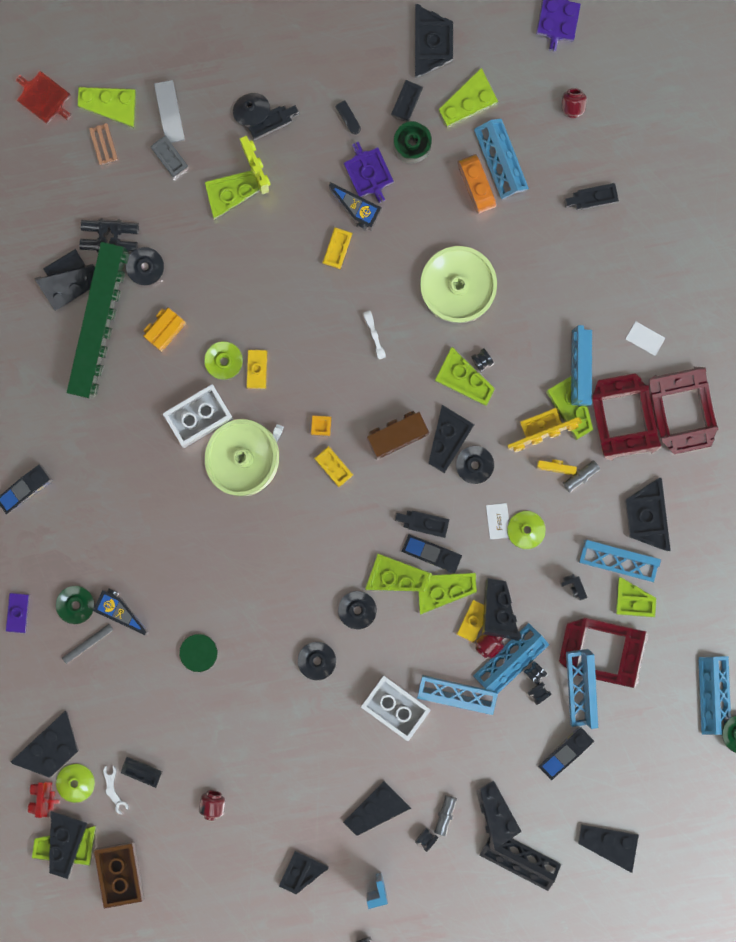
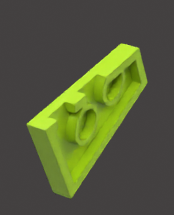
(468, 100)
(464, 379)
(561, 398)

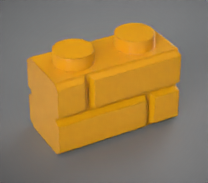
(164, 329)

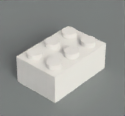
(198, 416)
(395, 708)

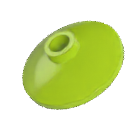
(216, 353)
(516, 530)
(85, 783)

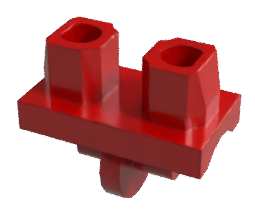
(45, 799)

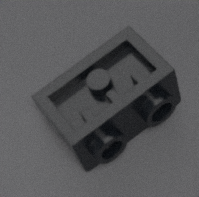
(577, 589)

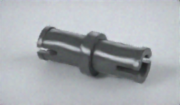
(581, 476)
(445, 815)

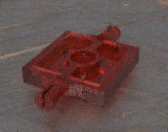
(43, 97)

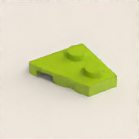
(634, 601)

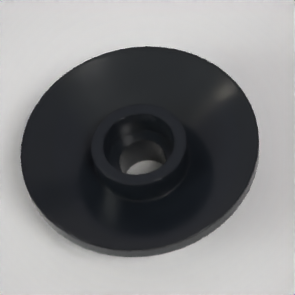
(251, 115)
(148, 256)
(484, 460)
(353, 600)
(314, 671)

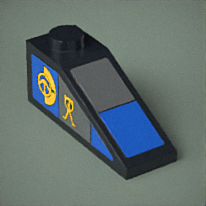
(359, 209)
(24, 488)
(432, 553)
(116, 609)
(566, 753)

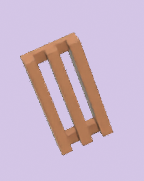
(99, 129)

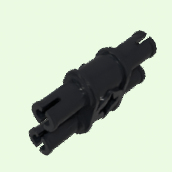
(103, 228)

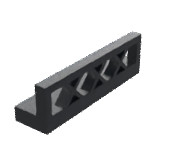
(519, 863)

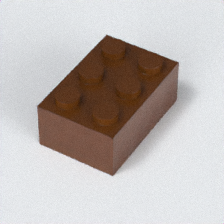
(397, 434)
(119, 875)

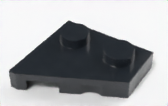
(301, 872)

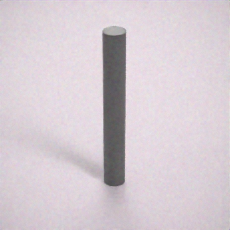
(88, 643)

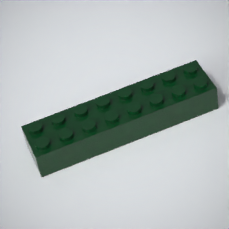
(97, 320)

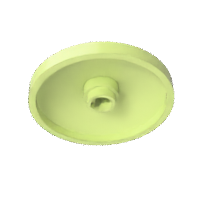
(458, 284)
(241, 457)

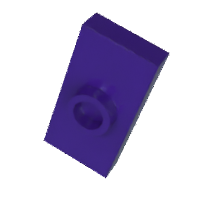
(17, 613)

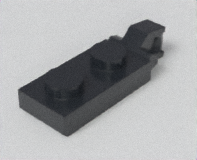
(275, 120)
(593, 197)
(424, 523)

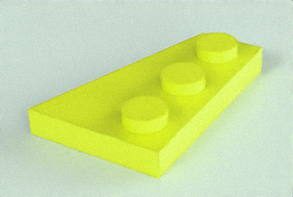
(255, 164)

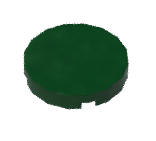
(198, 653)

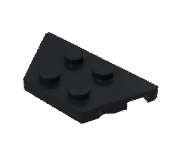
(432, 41)
(648, 516)
(49, 749)

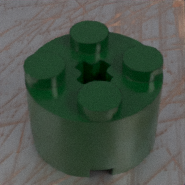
(418, 133)

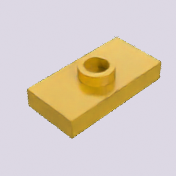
(337, 248)
(257, 369)
(333, 466)
(556, 466)
(472, 622)

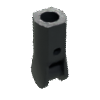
(348, 117)

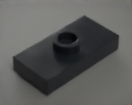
(407, 101)
(65, 263)
(141, 772)

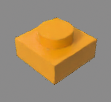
(321, 426)

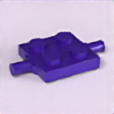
(558, 21)
(368, 172)

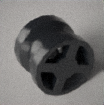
(482, 360)
(535, 673)
(539, 693)
(426, 839)

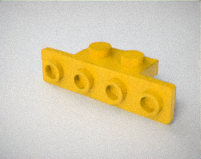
(542, 426)

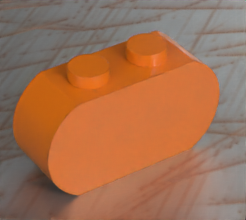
(476, 183)

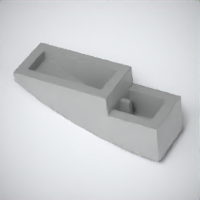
(169, 111)

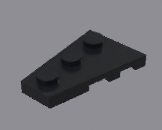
(66, 286)
(448, 438)
(498, 612)
(376, 809)
(498, 817)
(65, 842)
(610, 844)

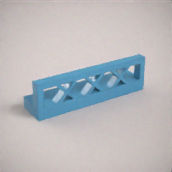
(504, 155)
(581, 367)
(626, 555)
(514, 662)
(589, 688)
(712, 695)
(456, 699)
(377, 897)

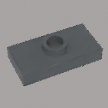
(169, 156)

